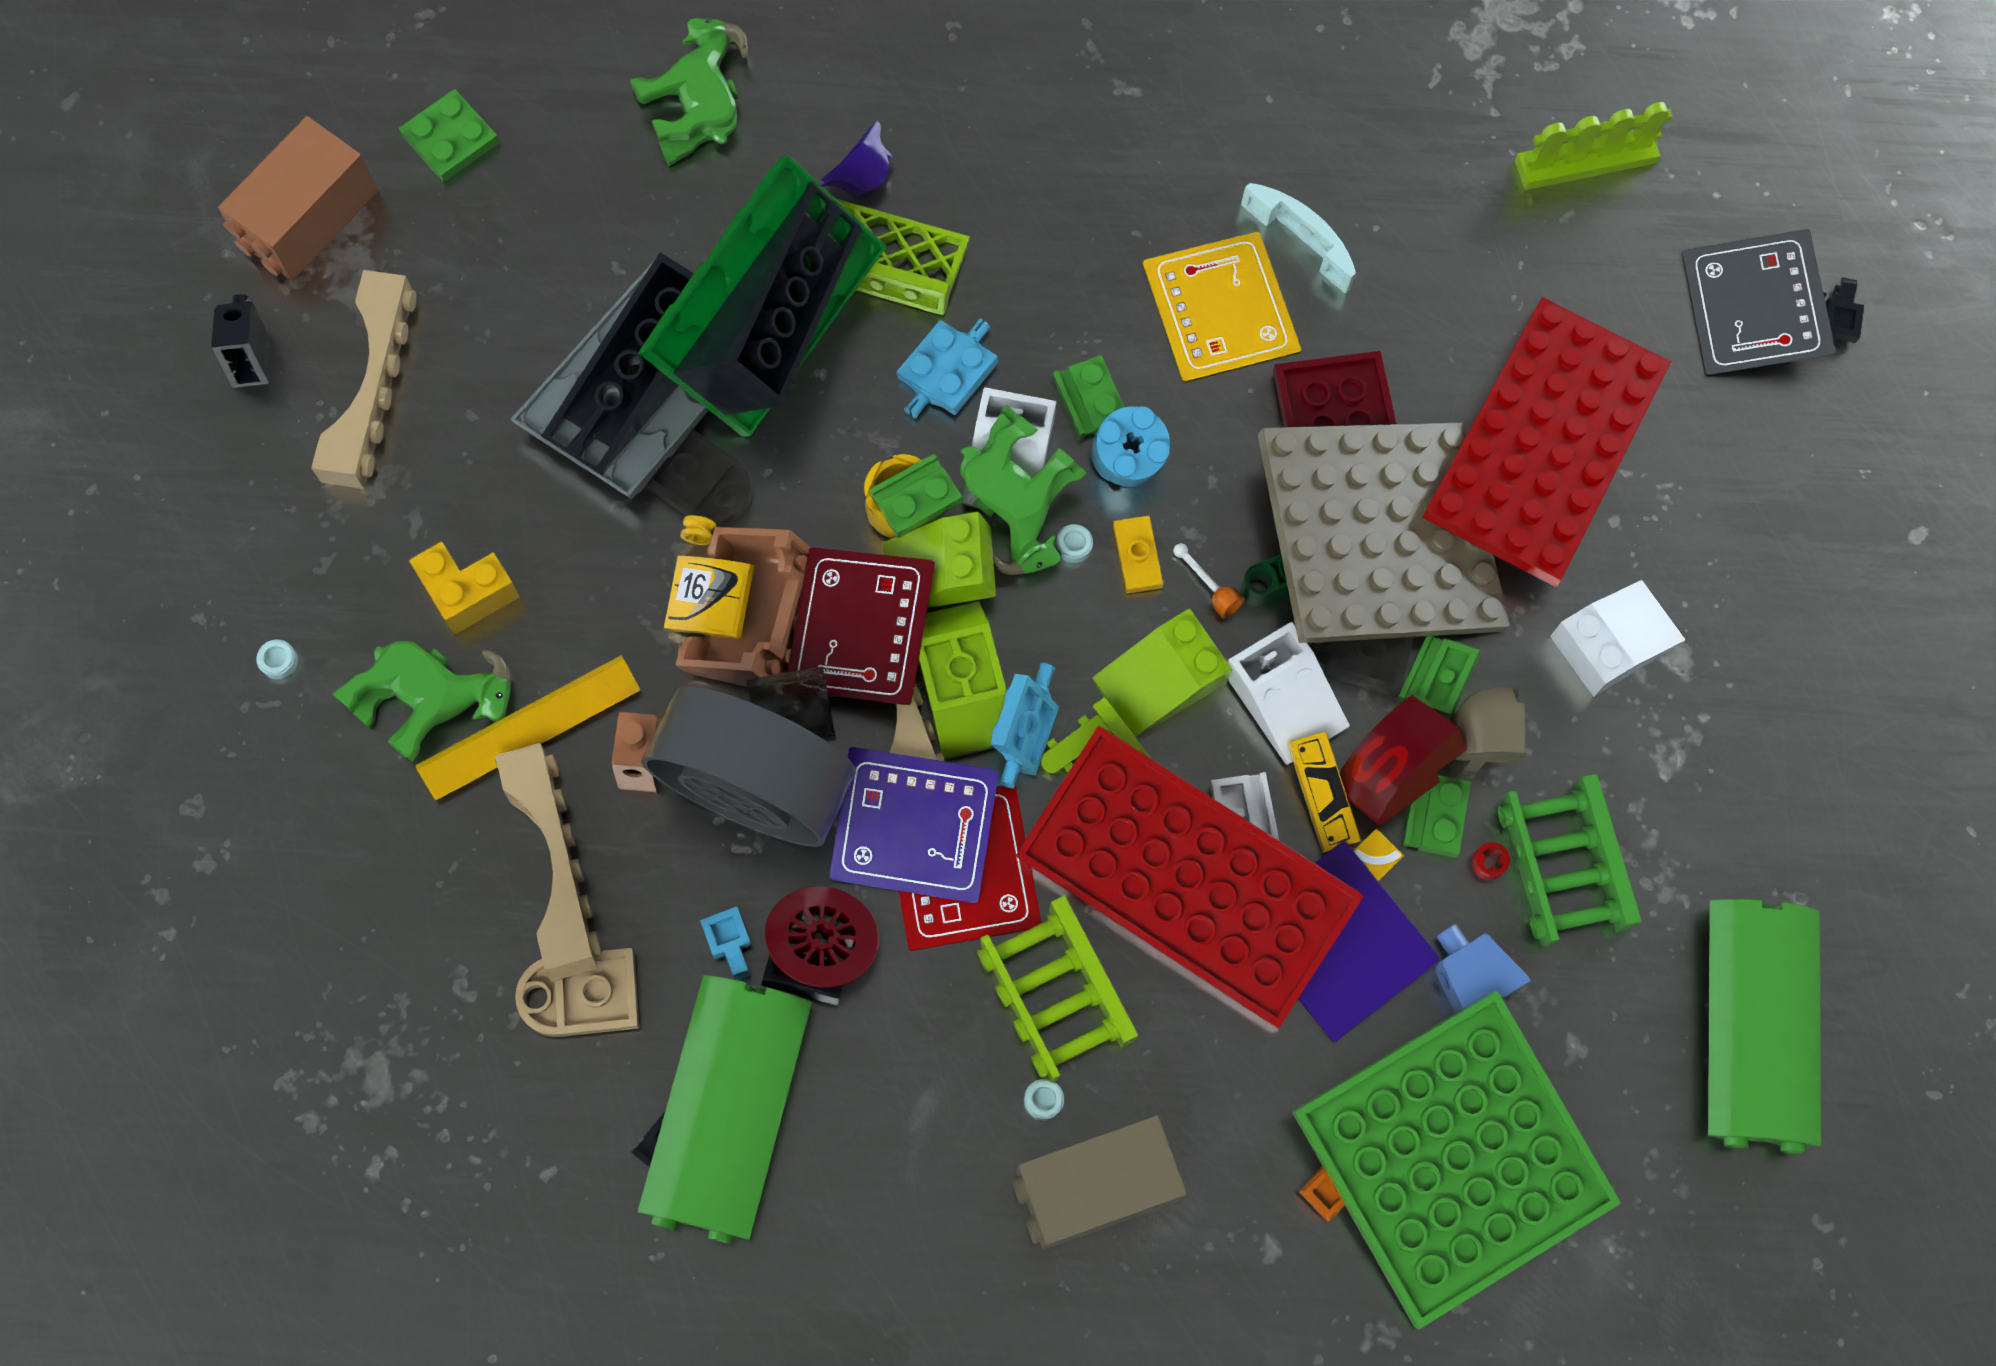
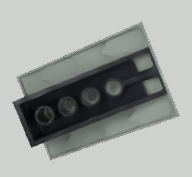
(609, 402)

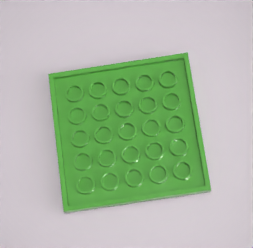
(1456, 1159)

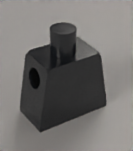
(237, 327)

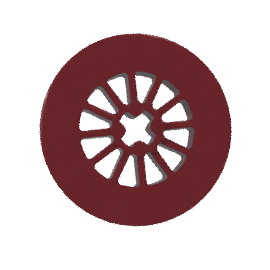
(821, 901)

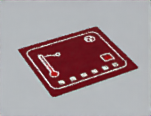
(862, 622)

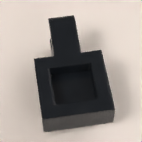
(1843, 313)

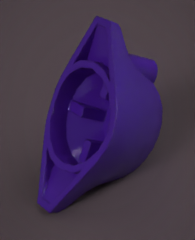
(863, 166)

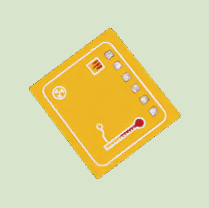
(1221, 306)

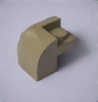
(1491, 728)

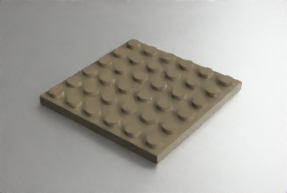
(1357, 539)

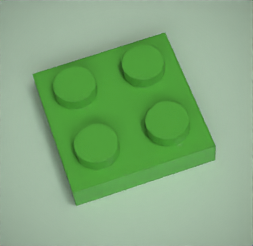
(449, 135)

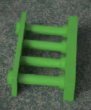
(1596, 835)

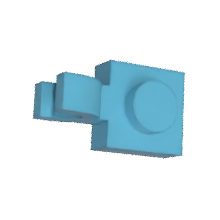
(727, 938)

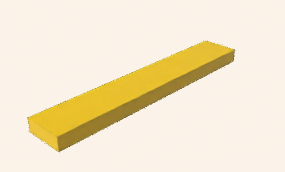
(528, 726)

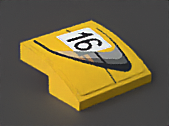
(709, 597)

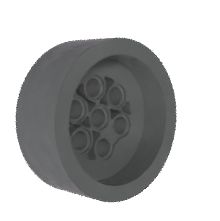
(749, 765)

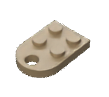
(586, 1001)

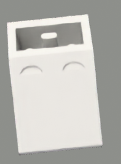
(1027, 452)
(1286, 690)

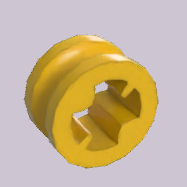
(697, 530)

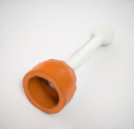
(1225, 599)

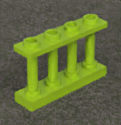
(1096, 991)

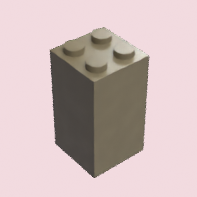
(1098, 1183)

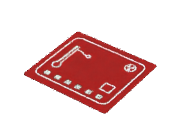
(1006, 892)

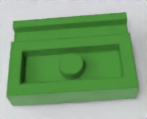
(1087, 394)
(916, 495)
(1440, 674)
(1438, 818)

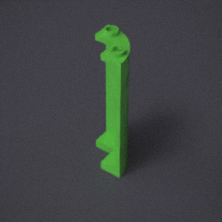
(1764, 1024)
(725, 1108)

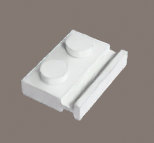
(1248, 798)

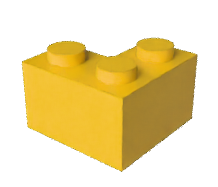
(466, 594)

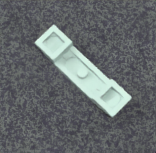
(1268, 204)

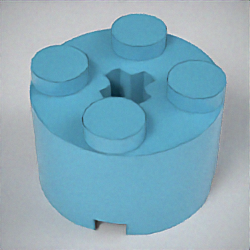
(1137, 427)

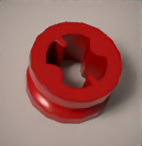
(1503, 861)

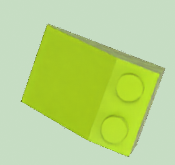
(961, 556)
(1163, 674)

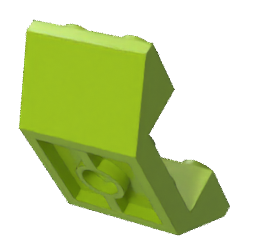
(962, 678)

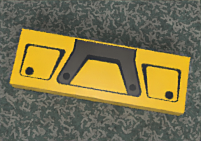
(1323, 791)

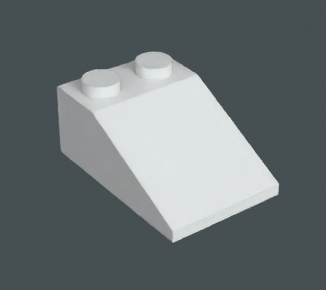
(1616, 637)

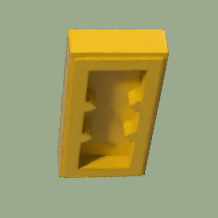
(1137, 554)

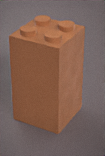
(298, 199)

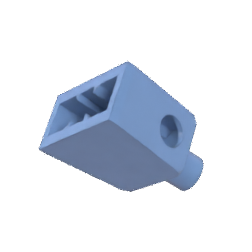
(1475, 969)

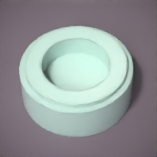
(1074, 543)
(277, 659)
(1043, 1099)

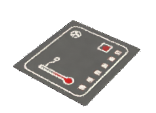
(1758, 302)

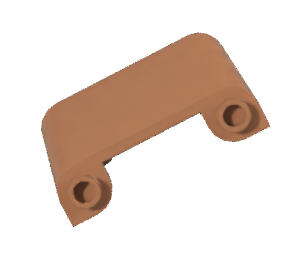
(770, 612)

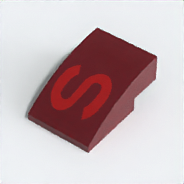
(1400, 759)

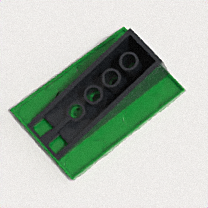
(763, 297)

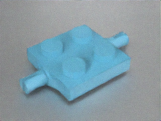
(947, 367)
(1025, 724)

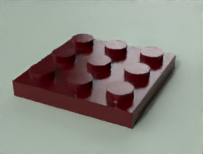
(1334, 391)

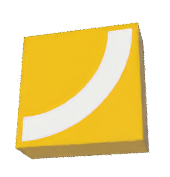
(1378, 854)

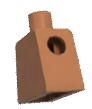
(631, 742)

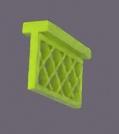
(910, 286)

